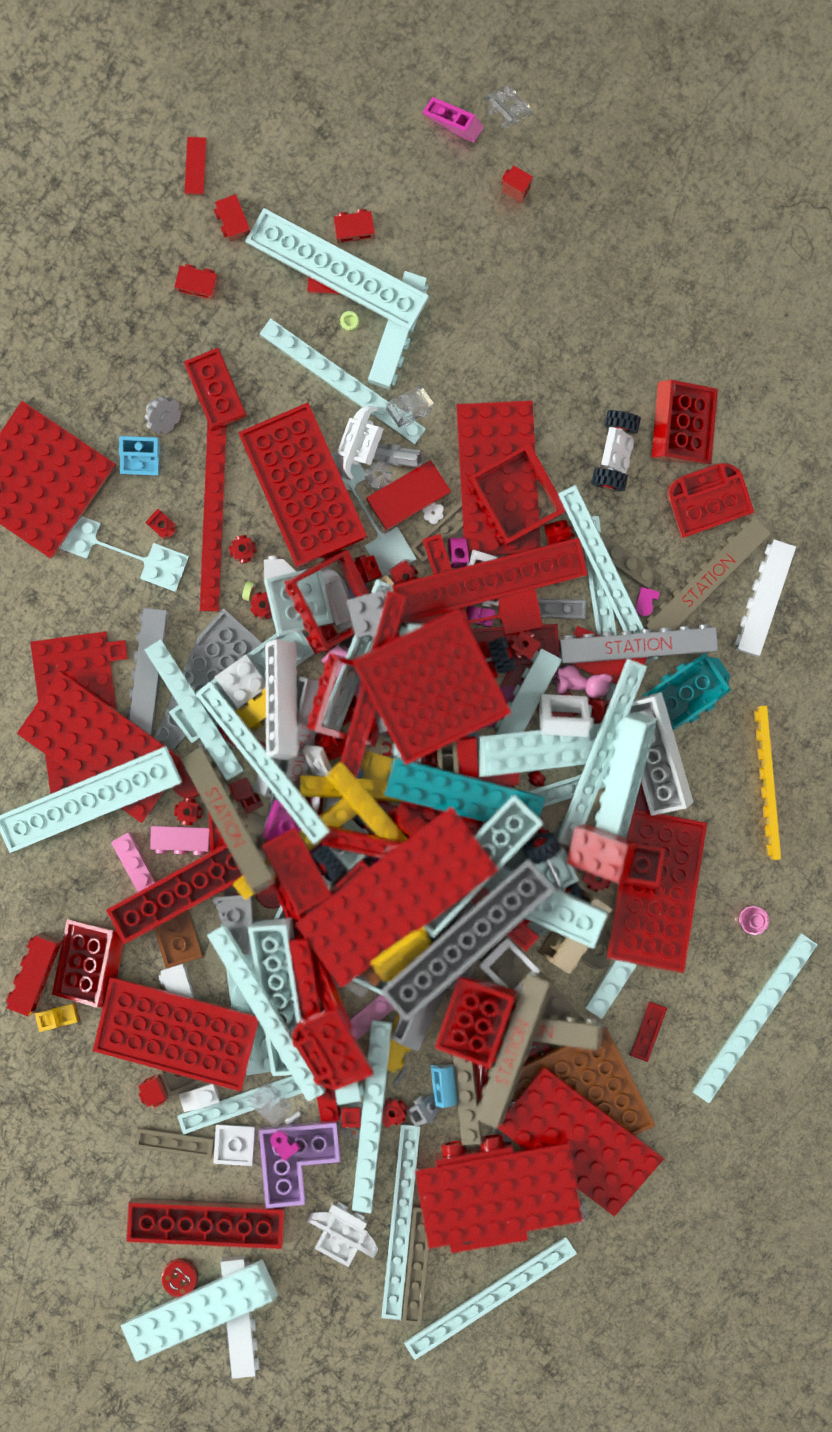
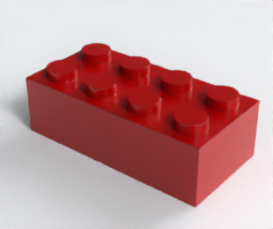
(34, 974)

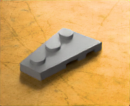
(237, 916)

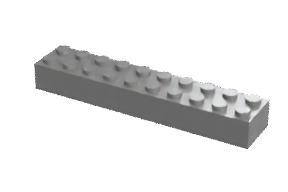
(468, 940)

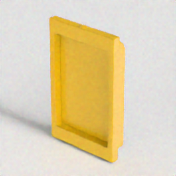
(375, 766)
(401, 955)

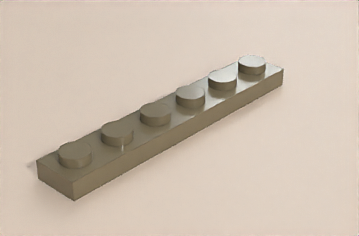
(416, 1271)

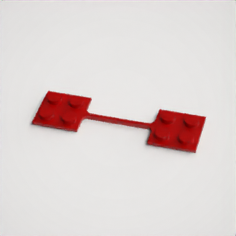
(517, 613)

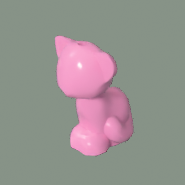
(570, 678)

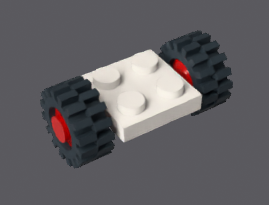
(617, 450)

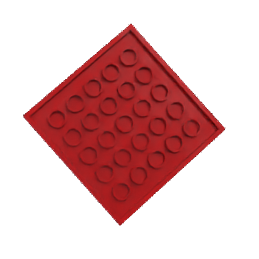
(45, 479)
(431, 686)

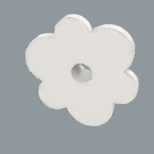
(433, 519)

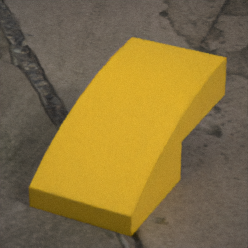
(57, 1017)

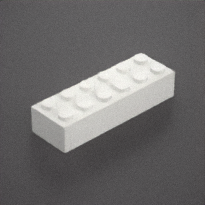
(663, 773)

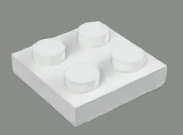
(241, 681)
(234, 1144)

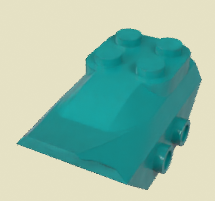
(693, 689)

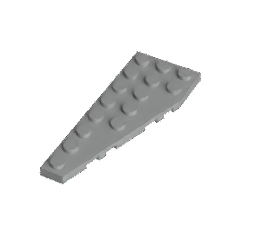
(214, 650)

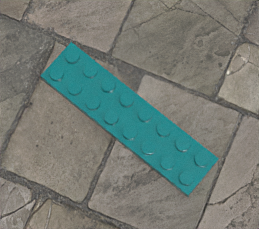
(448, 789)

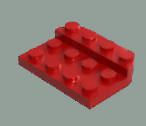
(708, 498)
(413, 817)
(331, 1050)

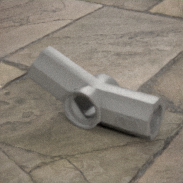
(398, 455)

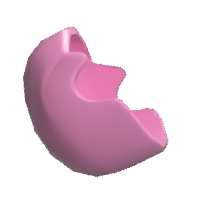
(754, 920)

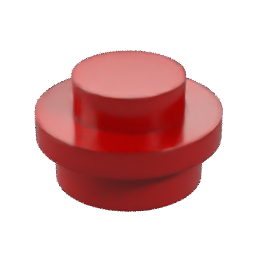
(536, 778)

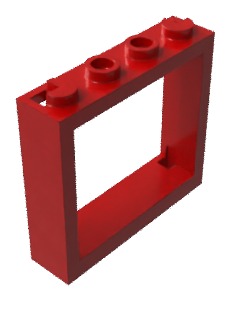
(543, 479)
(355, 582)
(322, 699)

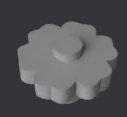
(162, 414)

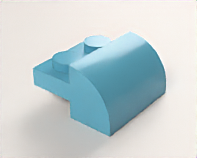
(139, 455)
(444, 1085)

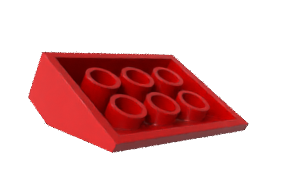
(684, 422)
(87, 962)
(476, 1020)

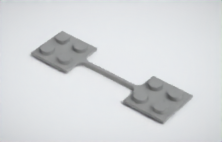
(365, 616)

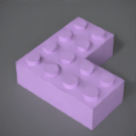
(285, 1178)

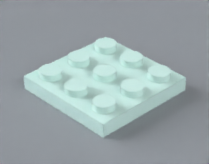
(282, 605)

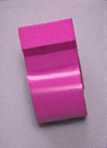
(458, 552)
(644, 601)
(477, 613)
(282, 1145)

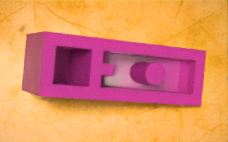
(454, 119)

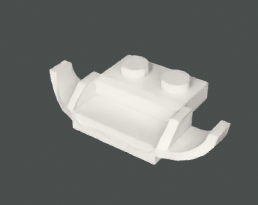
(358, 441)
(337, 595)
(340, 1238)

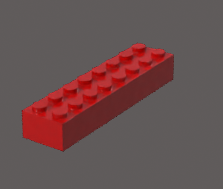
(175, 894)
(205, 1223)

